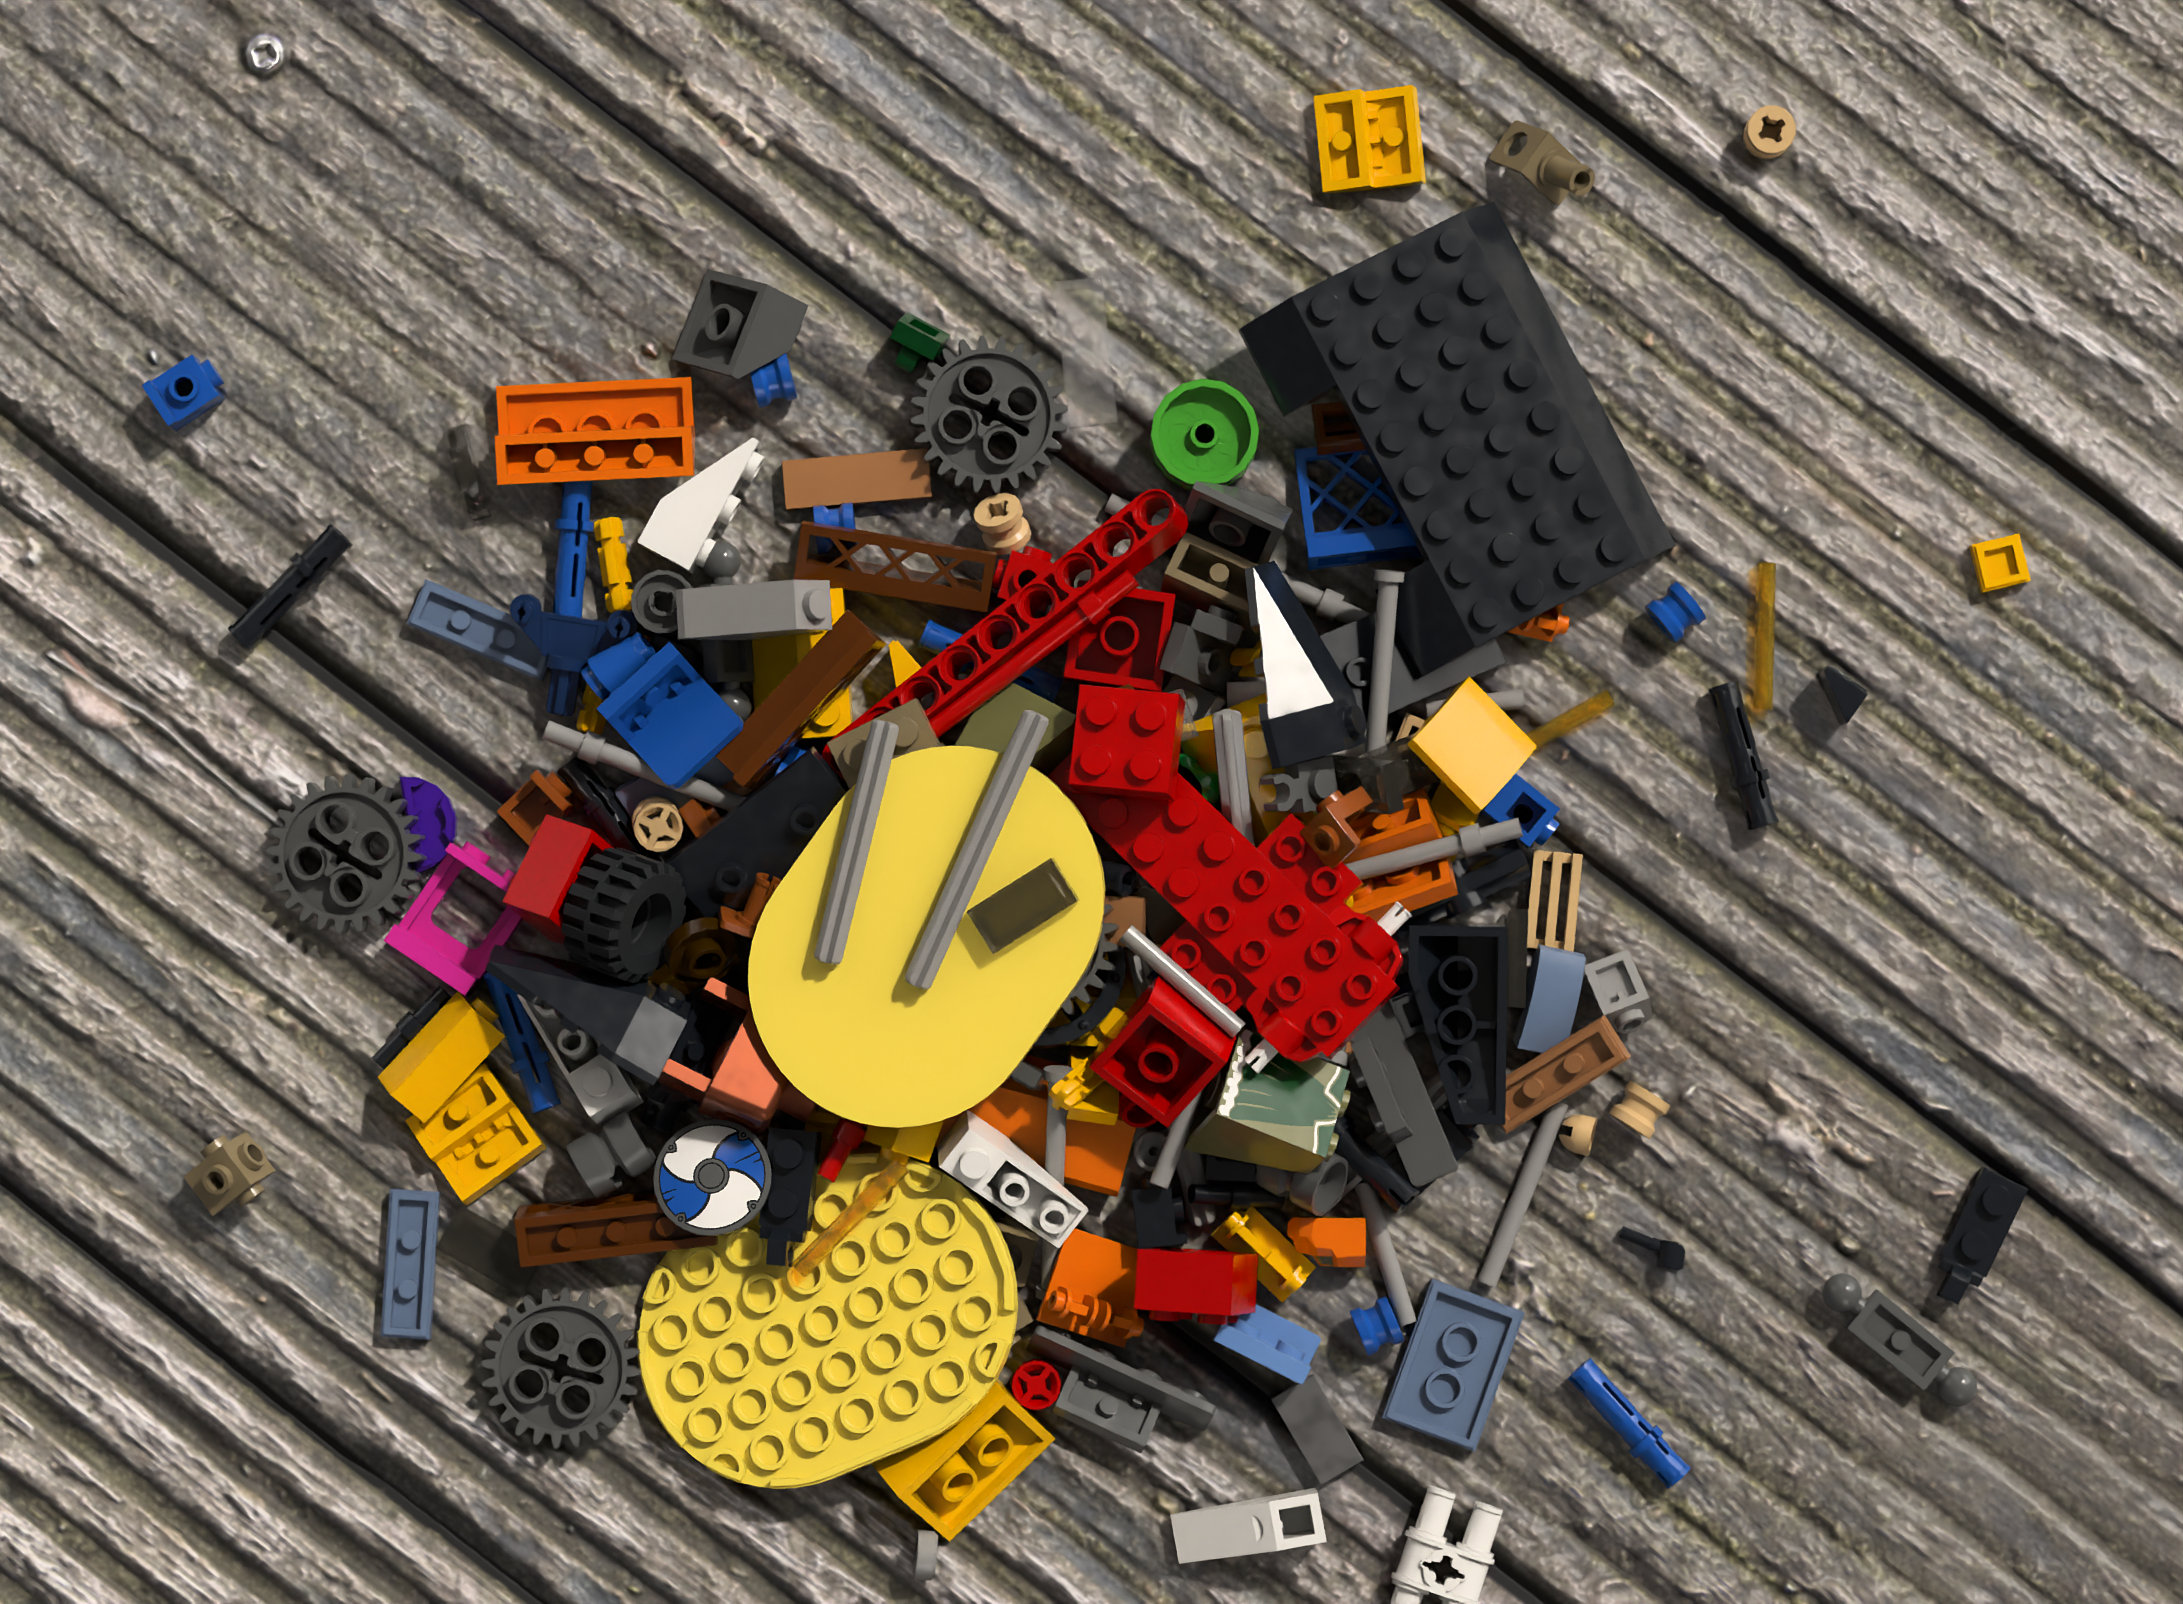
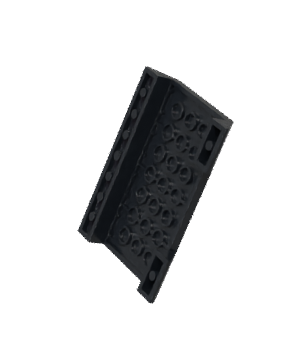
(1471, 427)

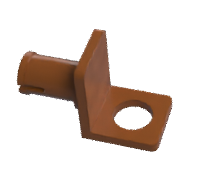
(746, 921)

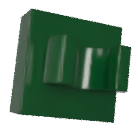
(918, 340)

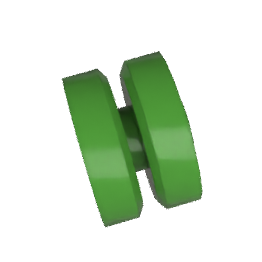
(1217, 409)

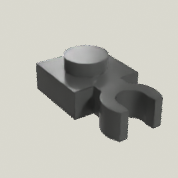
(1218, 624)
(1302, 785)

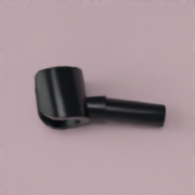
(1670, 1253)

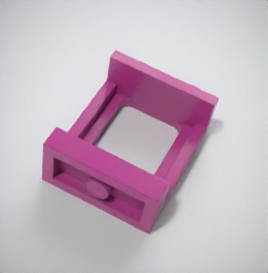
(435, 948)

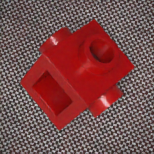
(1008, 573)

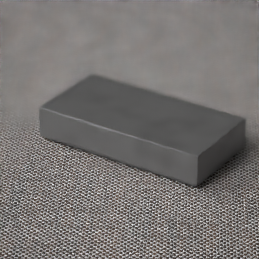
(1317, 1429)

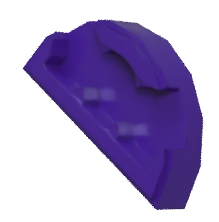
(435, 821)

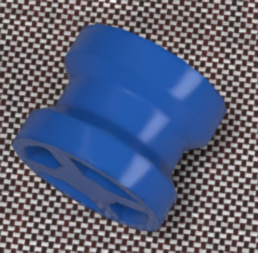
(773, 381)
(839, 517)
(1675, 612)
(1376, 1326)

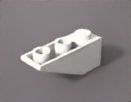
(691, 514)
(597, 1082)
(1009, 1178)
(1249, 1527)

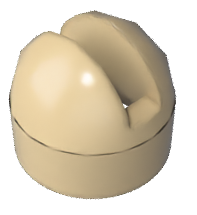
(1582, 1134)

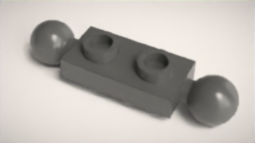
(727, 660)
(1899, 1340)

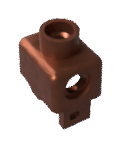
(748, 1082)

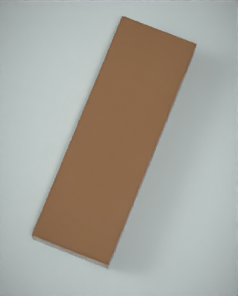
(856, 479)
(1562, 1071)

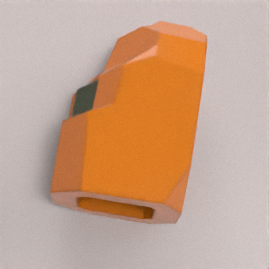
(1330, 1239)

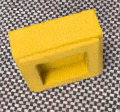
(1999, 563)

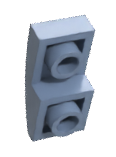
(1552, 998)

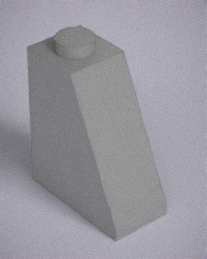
(754, 610)

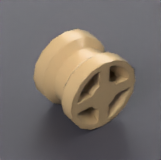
(1761, 138)
(1002, 523)
(654, 832)
(1639, 1109)

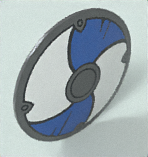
(712, 1177)

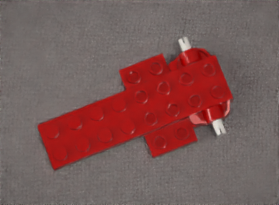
(1260, 921)

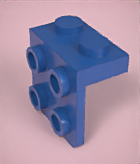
(671, 717)

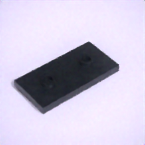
(1353, 653)
(759, 835)

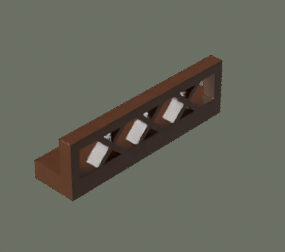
(893, 577)
(800, 699)
(598, 1229)

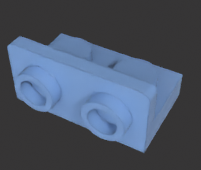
(1271, 1342)

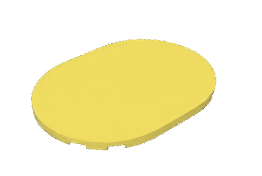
(858, 1030)
(837, 1368)

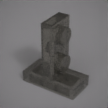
(1384, 775)

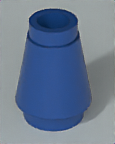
(616, 664)

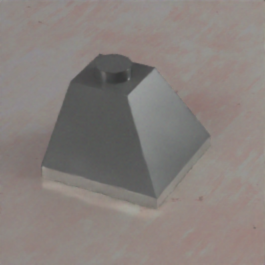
(738, 325)
(1236, 519)

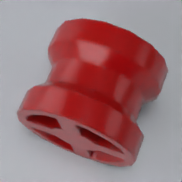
(1037, 1394)

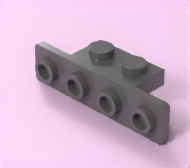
(1400, 1098)
(1113, 1396)

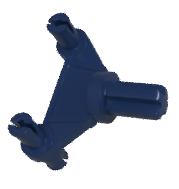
(568, 644)

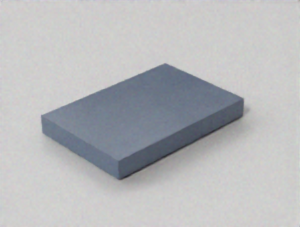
(1453, 1364)

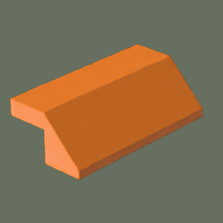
(595, 430)
(1410, 886)
(1093, 1151)

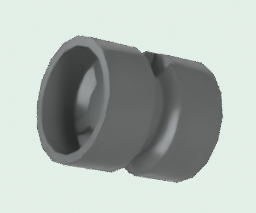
(655, 602)
(612, 1154)
(1311, 1192)

